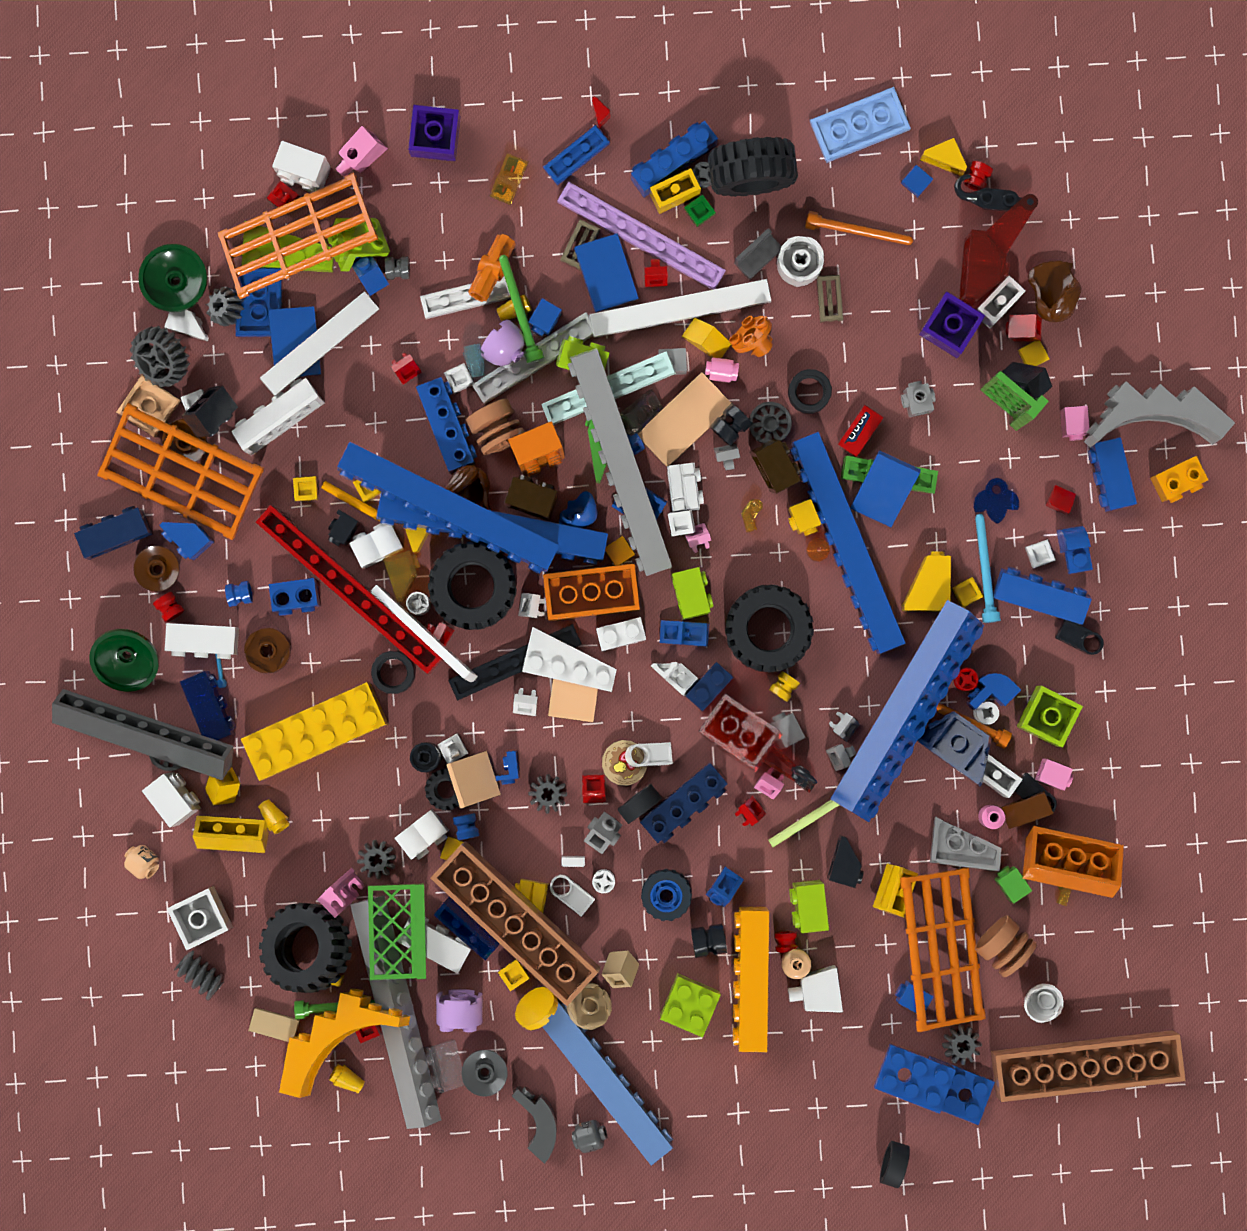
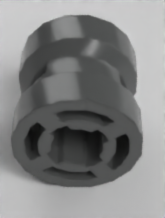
(397, 268)

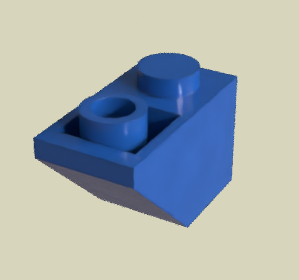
(369, 274)
(188, 536)

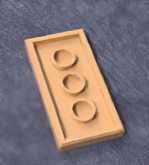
(684, 420)

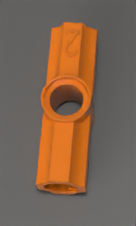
(489, 268)

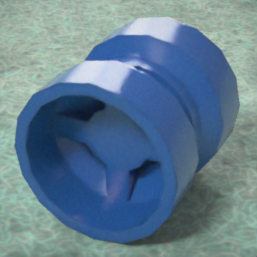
(237, 594)
(466, 826)

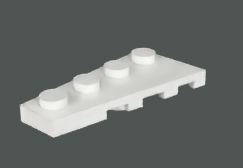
(562, 662)

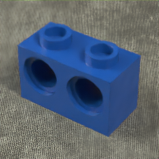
(294, 590)

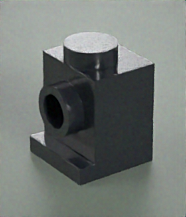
(342, 529)

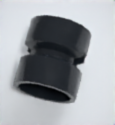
(728, 432)
(425, 757)
(709, 940)

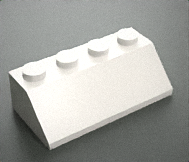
(277, 417)

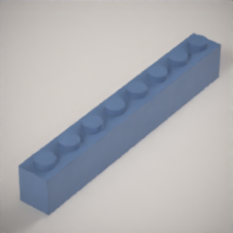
(609, 1086)

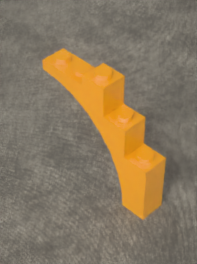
(309, 1051)

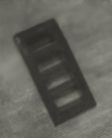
(630, 420)

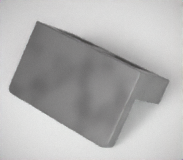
(758, 254)

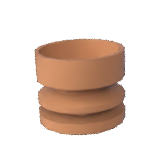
(494, 425)
(1009, 949)

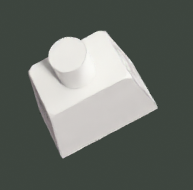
(819, 991)

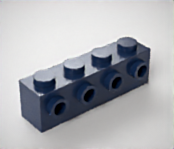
(683, 802)

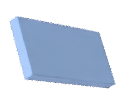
(860, 124)

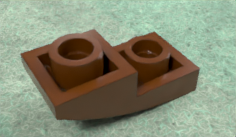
(1027, 810)

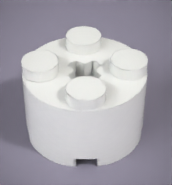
(800, 248)

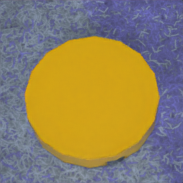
(536, 1008)

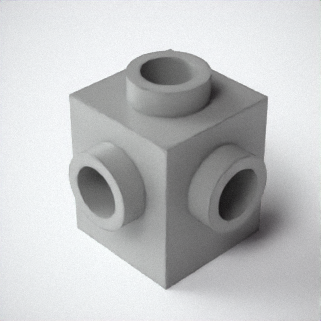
(914, 406)
(605, 828)

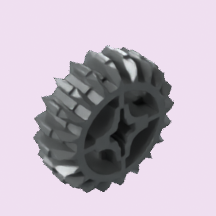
(164, 354)

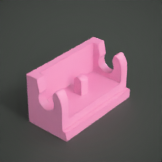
(341, 893)

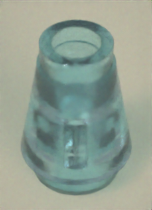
(474, 359)

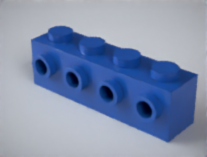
(674, 158)
(445, 424)
(1042, 596)

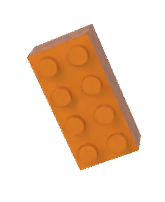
(537, 449)
(591, 592)
(1073, 862)

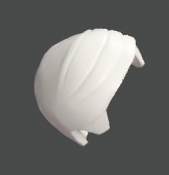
(1043, 1003)

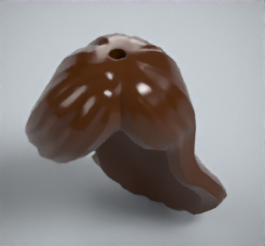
(1054, 290)
(471, 484)

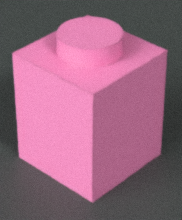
(1074, 422)
(1054, 774)

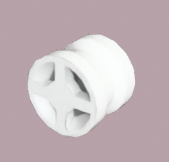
(983, 711)
(604, 884)

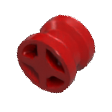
(969, 679)
(785, 941)

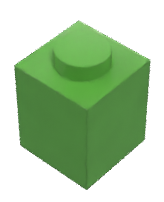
(1012, 884)

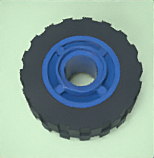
(671, 908)

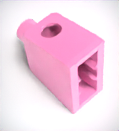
(366, 146)

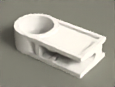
(654, 754)
(576, 898)

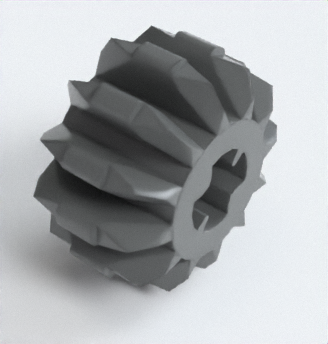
(225, 306)
(540, 790)
(381, 866)
(960, 1036)

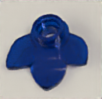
(996, 504)

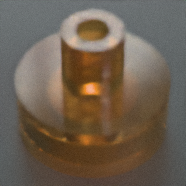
(815, 555)

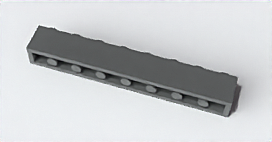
(142, 734)

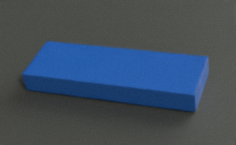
(576, 155)

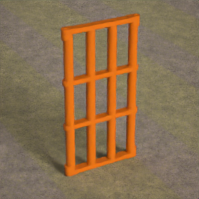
(320, 236)
(165, 452)
(955, 969)

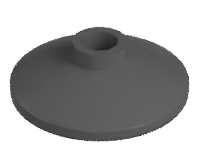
(478, 1083)

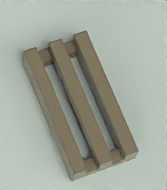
(571, 262)
(830, 317)

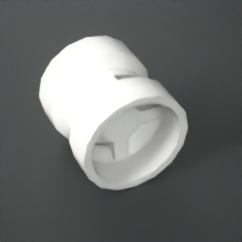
(415, 604)

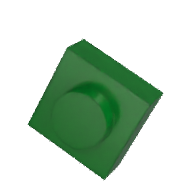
(699, 210)

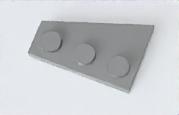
(962, 849)

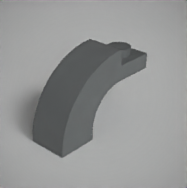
(545, 1120)

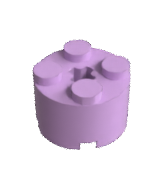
(459, 1010)

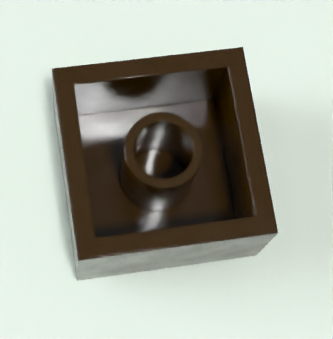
(775, 465)
(531, 497)

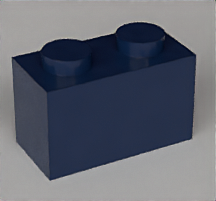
(709, 686)

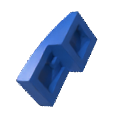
(684, 633)

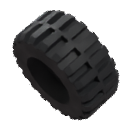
(753, 166)
(444, 571)
(791, 606)
(278, 945)

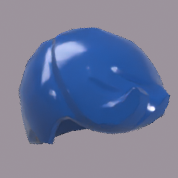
(580, 511)

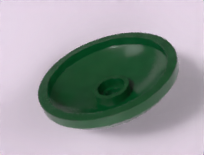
(160, 270)
(122, 670)

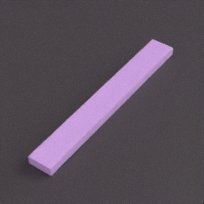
(641, 236)

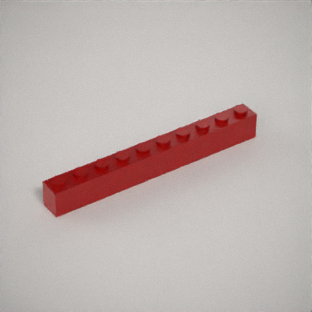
(348, 588)

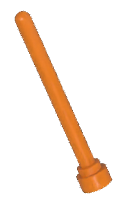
(816, 221)
(1000, 737)

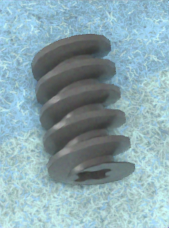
(199, 975)

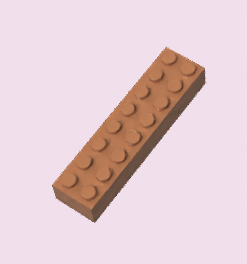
(516, 923)
(1088, 1066)

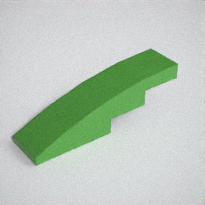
(856, 470)

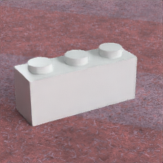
(201, 640)
(440, 946)

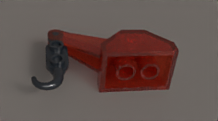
(986, 251)
(750, 740)

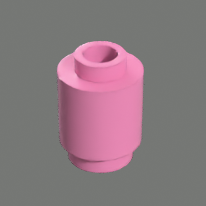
(722, 370)
(984, 816)

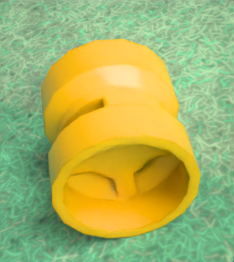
(784, 686)

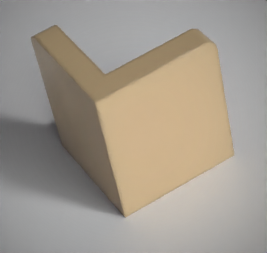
(620, 969)

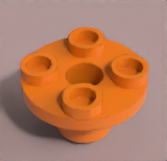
(753, 336)

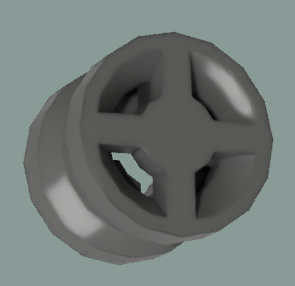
(701, 171)

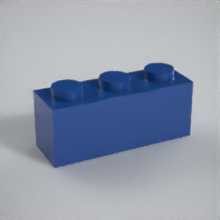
(1112, 475)

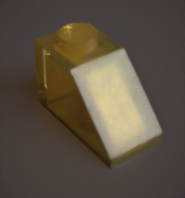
(402, 573)

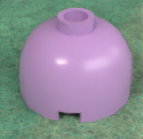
(504, 345)

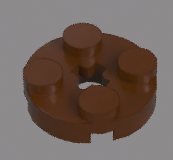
(254, 652)

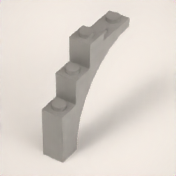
(1189, 409)

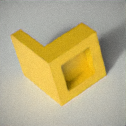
(223, 790)

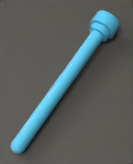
(990, 612)

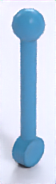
(222, 682)

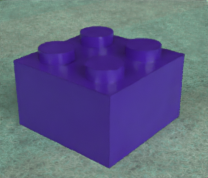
(434, 133)
(952, 325)

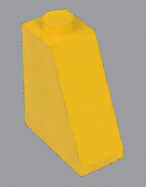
(931, 585)

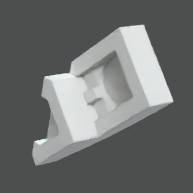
(186, 323)
(677, 676)

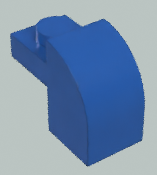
(1075, 545)
(997, 686)

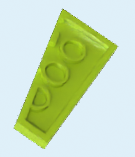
(325, 266)

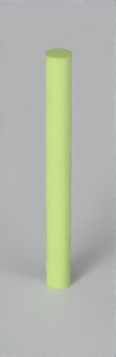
(802, 823)

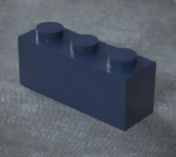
(113, 532)

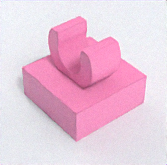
(699, 537)
(769, 785)

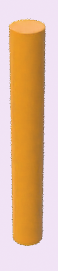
(349, 499)

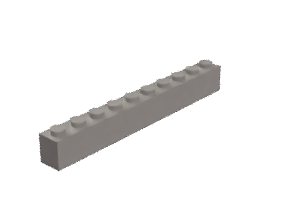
(620, 461)
(403, 1042)

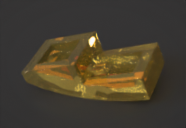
(509, 179)

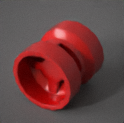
(979, 174)
(168, 607)

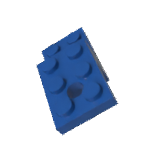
(934, 1084)

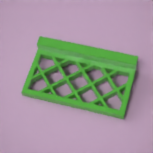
(1013, 400)
(417, 931)

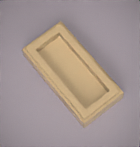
(273, 1024)

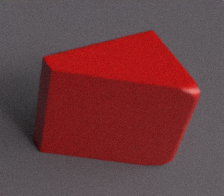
(601, 112)
(1061, 500)
(593, 788)

